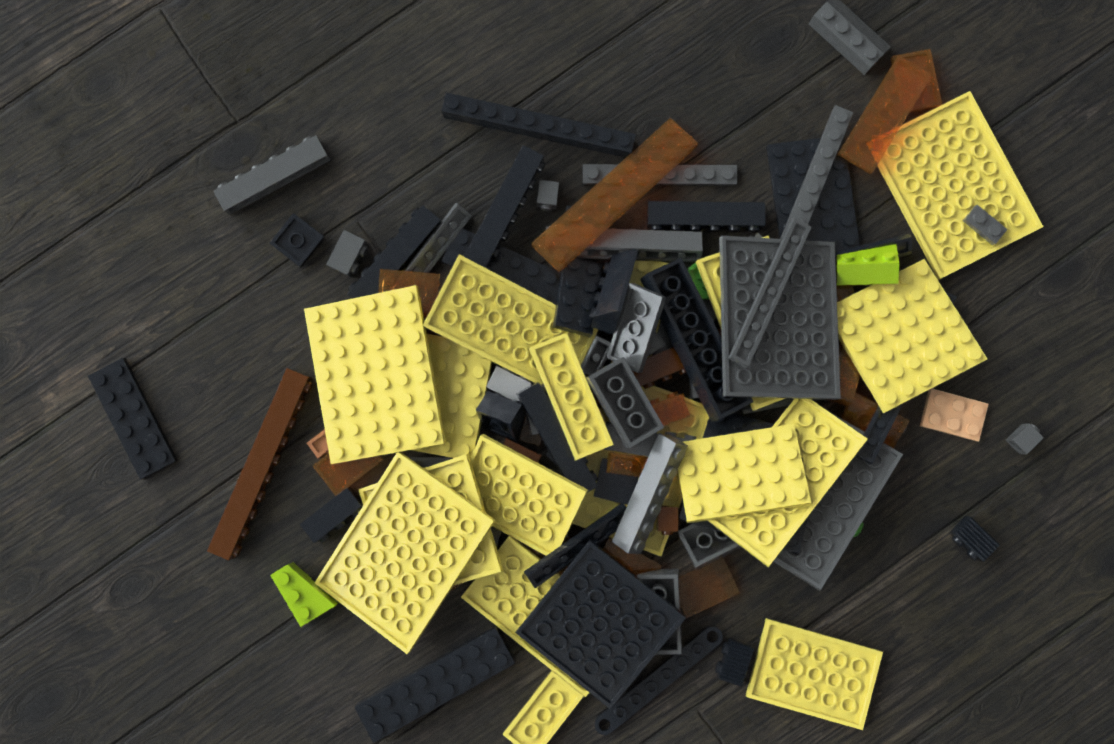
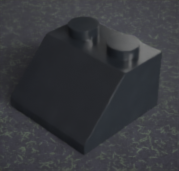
(501, 415)

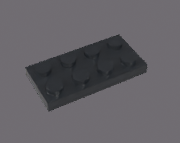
(576, 296)

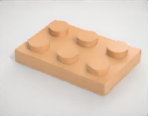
(954, 414)

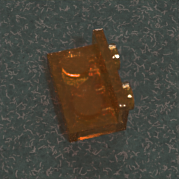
(671, 409)

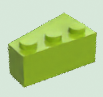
(868, 266)
(302, 594)

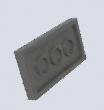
(636, 326)

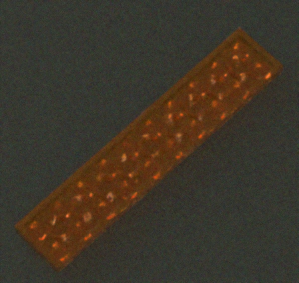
(614, 195)

